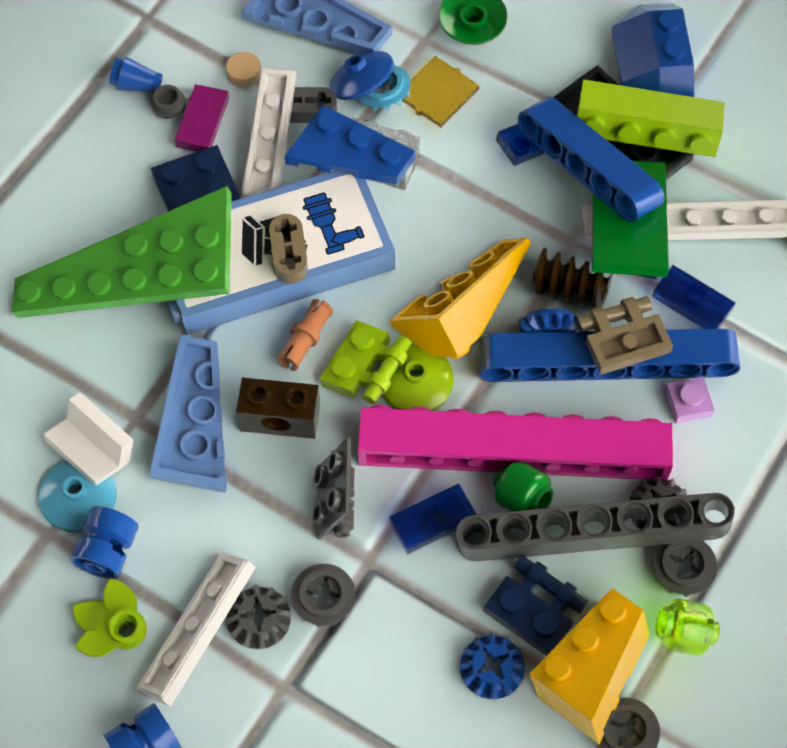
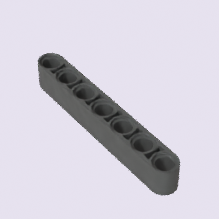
(610, 514)

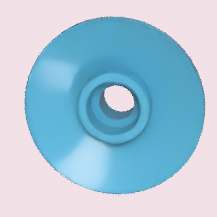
(71, 510)

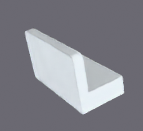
(90, 441)

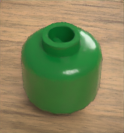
(522, 487)

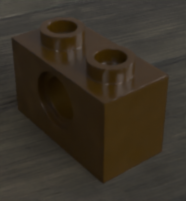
(278, 408)

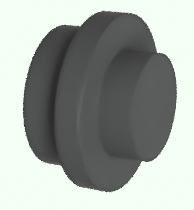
(168, 101)

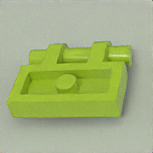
(356, 358)

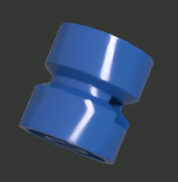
(106, 537)
(148, 731)

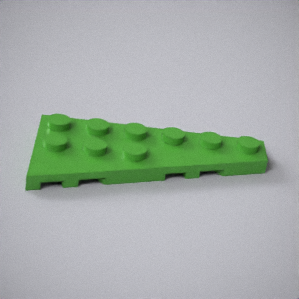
(156, 261)

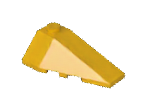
(462, 308)

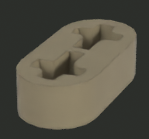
(295, 247)

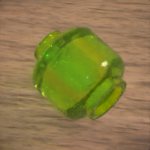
(687, 627)

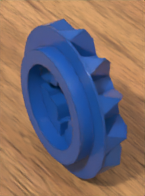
(548, 321)
(487, 683)

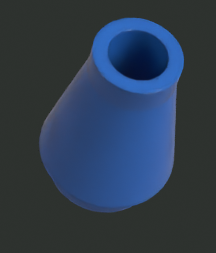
(133, 76)

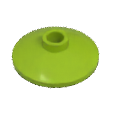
(426, 391)

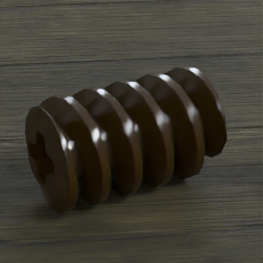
(570, 280)

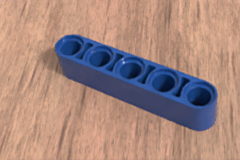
(591, 159)

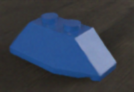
(654, 50)

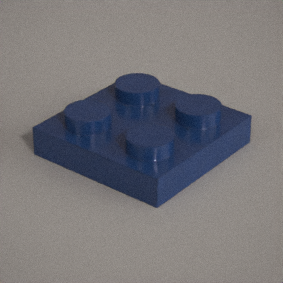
(193, 177)

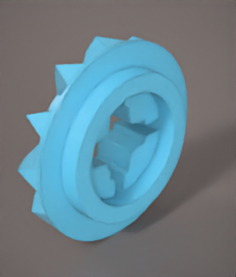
(399, 88)

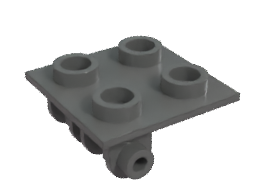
(335, 488)

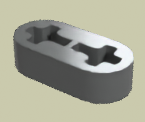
(307, 100)

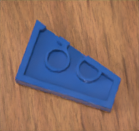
(351, 147)

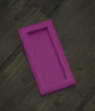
(202, 118)

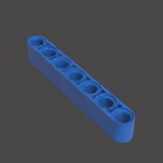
(567, 357)

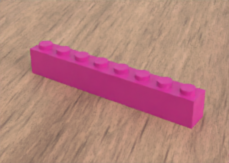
(496, 440)

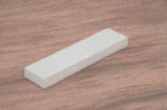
(269, 131)
(195, 629)

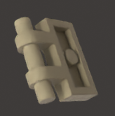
(627, 343)

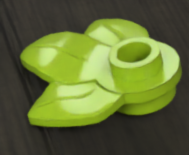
(106, 619)

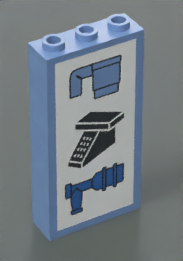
(341, 239)

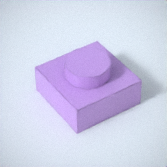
(689, 399)

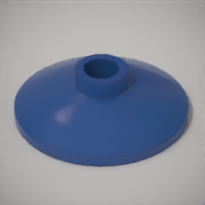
(361, 75)

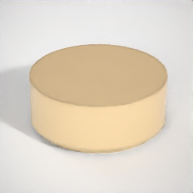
(243, 69)

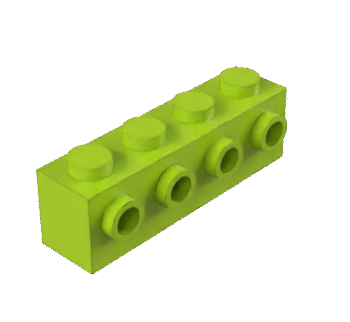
(652, 118)

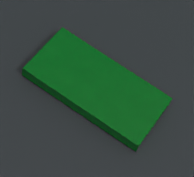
(631, 246)

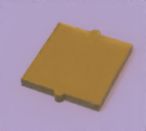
(439, 91)

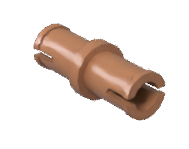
(304, 334)

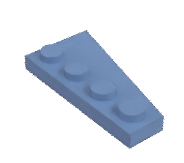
(322, 21)
(190, 430)

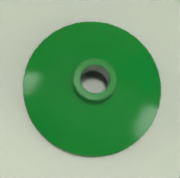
(457, 16)

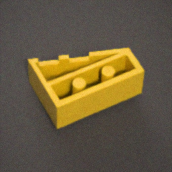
(592, 663)

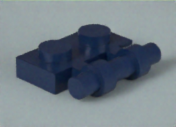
(527, 614)

